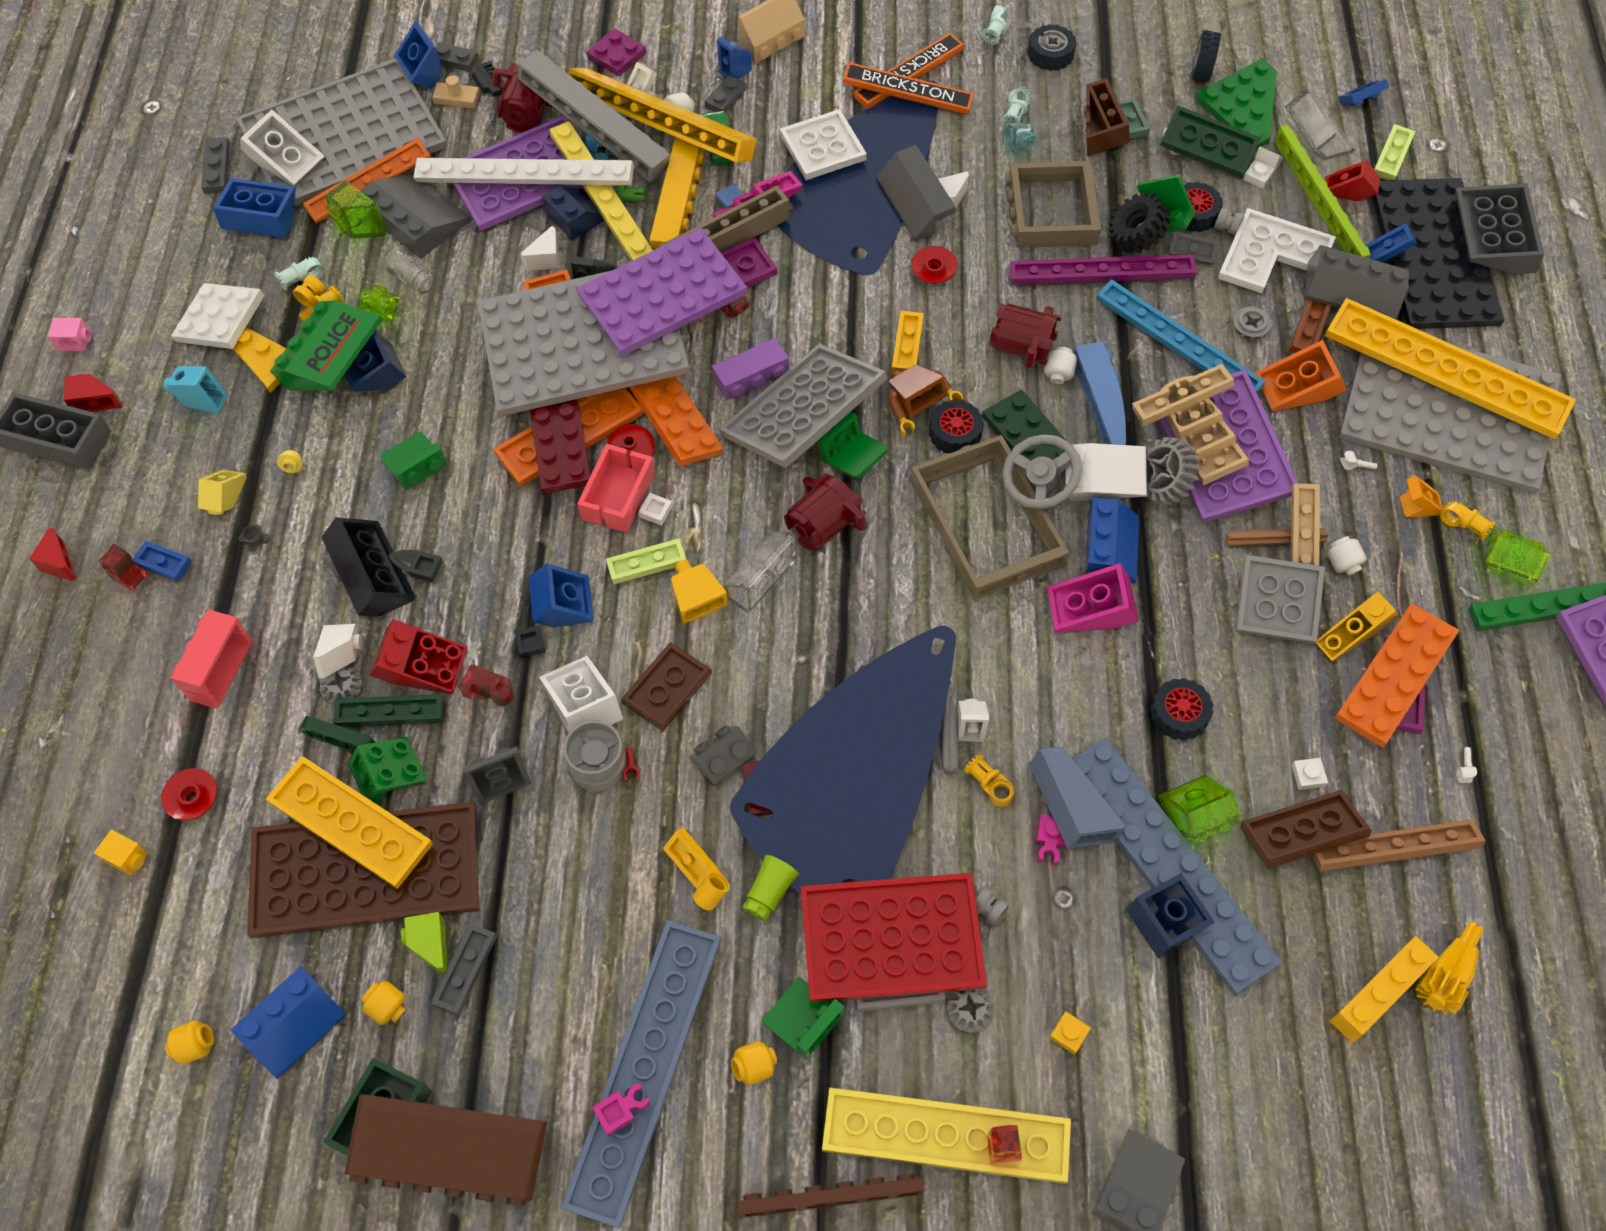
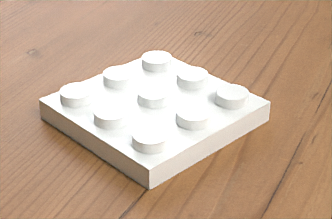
(823, 144)
(218, 315)

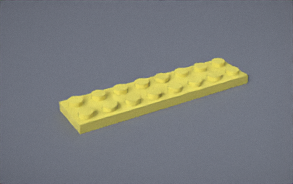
(943, 1134)

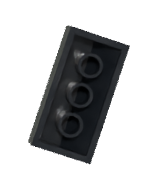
(364, 566)

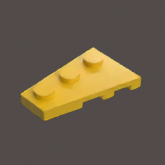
(259, 356)

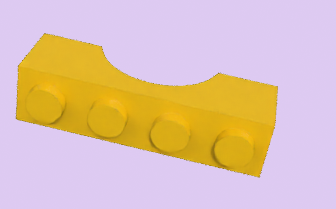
(1384, 989)

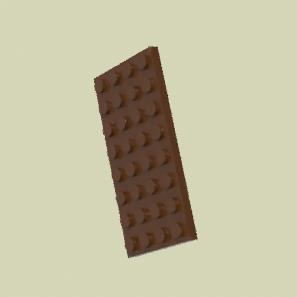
(311, 886)

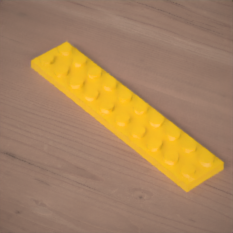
(1451, 368)

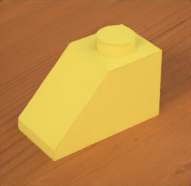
(220, 491)

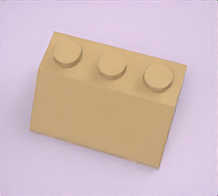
(770, 27)

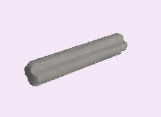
(949, 736)

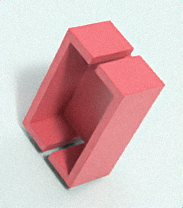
(616, 489)
(212, 659)

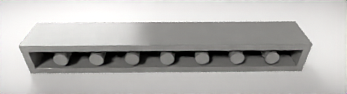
(593, 115)

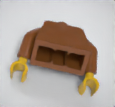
(915, 391)

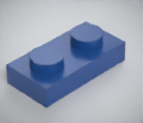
(1367, 91)
(1391, 243)
(162, 561)

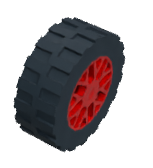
(1206, 204)
(955, 426)
(1181, 709)

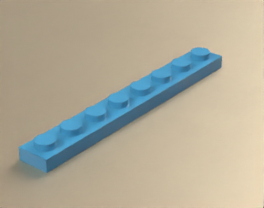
(1169, 331)

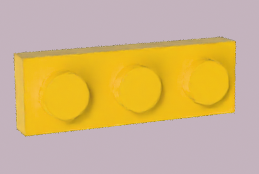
(907, 340)

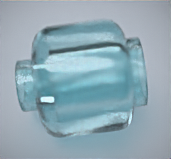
(1019, 137)

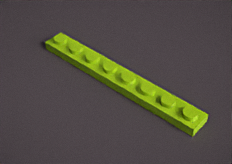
(1319, 193)

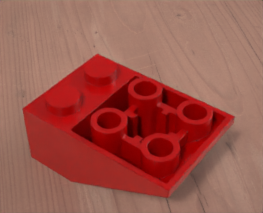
(418, 659)

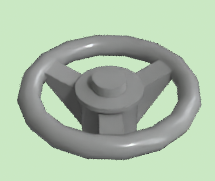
(1042, 472)

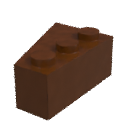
(1104, 118)

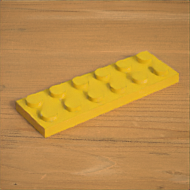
(349, 822)

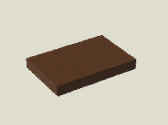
(666, 686)

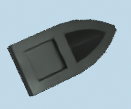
(587, 266)
(417, 563)

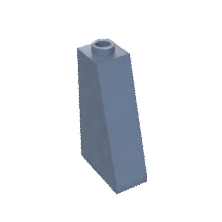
(1073, 800)

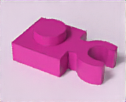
(1049, 837)
(616, 1111)

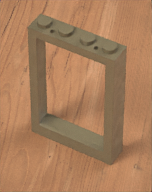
(964, 459)

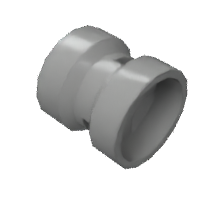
(1228, 221)
(990, 907)

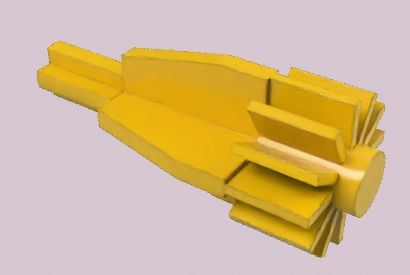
(1451, 974)

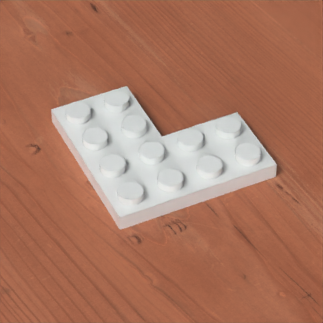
(1262, 242)

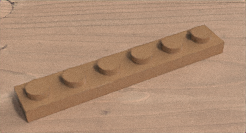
(1402, 845)

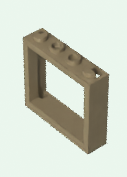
(1053, 235)

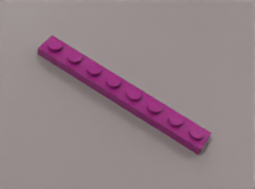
(1102, 269)

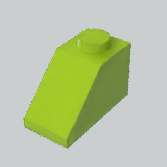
(427, 939)

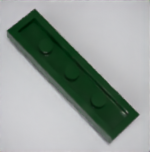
(388, 710)

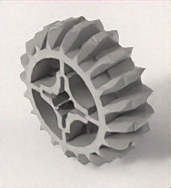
(1181, 464)

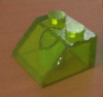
(354, 212)
(1515, 555)
(1200, 808)

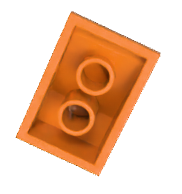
(1302, 378)

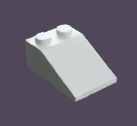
(280, 149)
(1110, 472)
(581, 694)

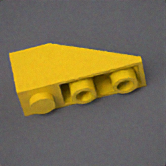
(1357, 627)

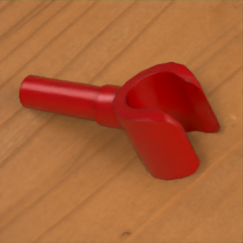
(630, 765)

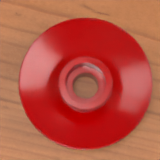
(934, 264)
(642, 438)
(181, 787)

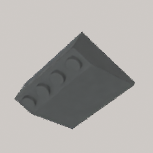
(415, 212)
(1501, 227)

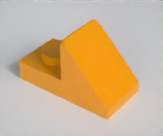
(1420, 499)

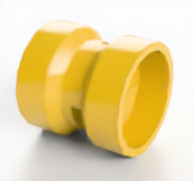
(310, 287)

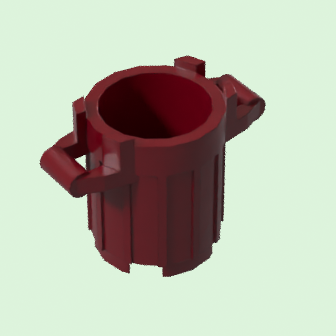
(518, 103)
(1025, 332)
(824, 511)

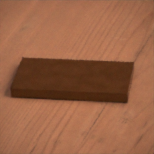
(1305, 829)

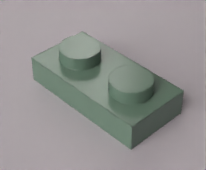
(1137, 123)

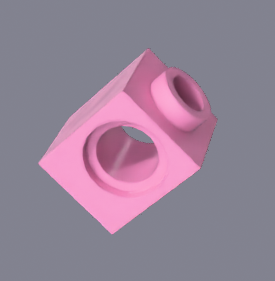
(69, 334)

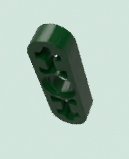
(333, 734)

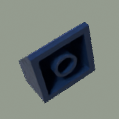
(571, 210)
(375, 366)
(1169, 915)

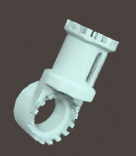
(996, 25)
(1016, 106)
(299, 272)

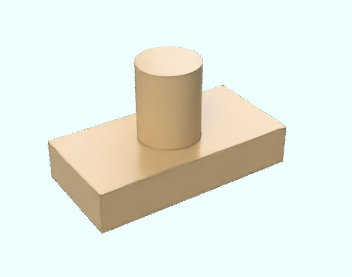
(455, 95)

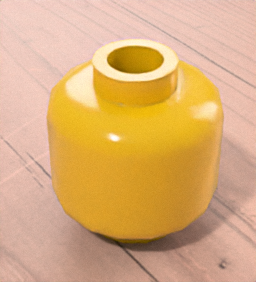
(383, 1003)
(189, 1042)
(753, 1063)

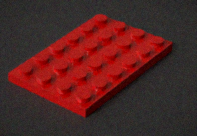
(892, 937)

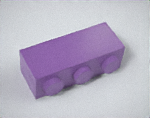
(750, 369)

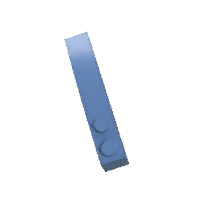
(1102, 391)

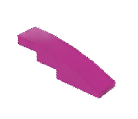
(786, 182)

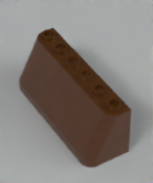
(445, 1149)

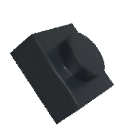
(530, 642)

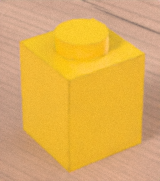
(121, 853)

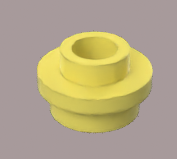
(290, 461)

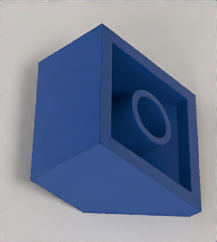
(419, 57)
(560, 597)

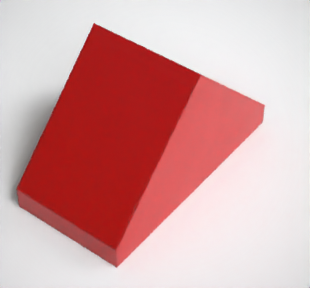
(52, 556)

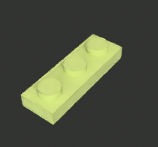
(1394, 152)
(645, 561)

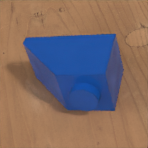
(733, 58)

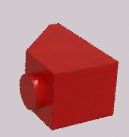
(1354, 182)
(89, 394)

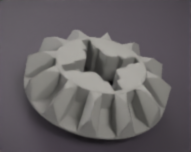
(1253, 315)
(351, 685)
(963, 1019)

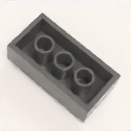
(52, 430)

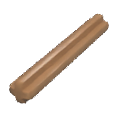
(1265, 537)

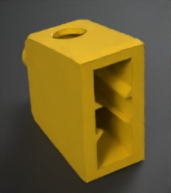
(696, 591)

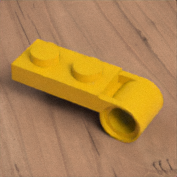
(698, 868)

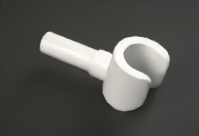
(1350, 462)
(1466, 773)

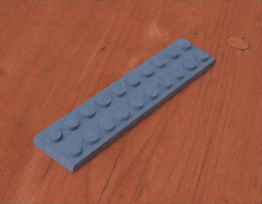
(1162, 852)
(646, 1057)

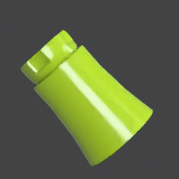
(769, 887)

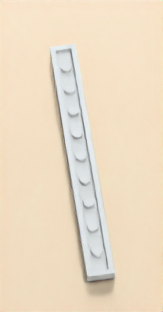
(524, 171)

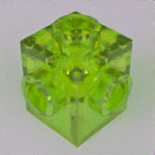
(379, 302)

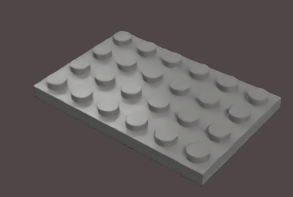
(803, 405)

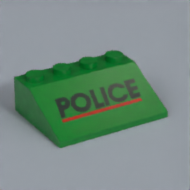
(324, 346)

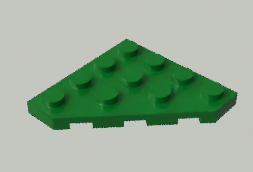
(1244, 100)

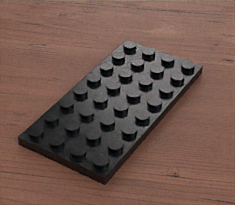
(1442, 283)

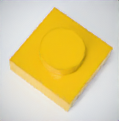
(1070, 1032)

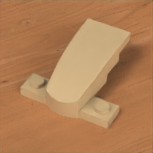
(1197, 420)

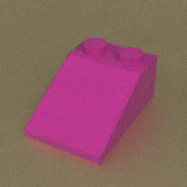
(1093, 601)

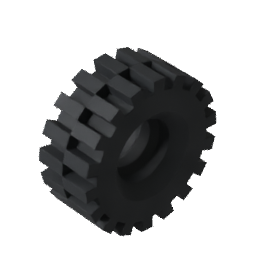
(1135, 211)

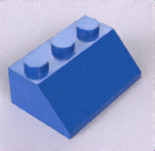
(256, 207)
(1112, 537)
(288, 1022)

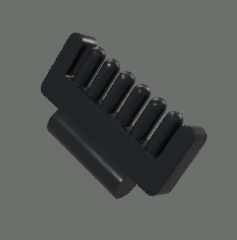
(483, 78)

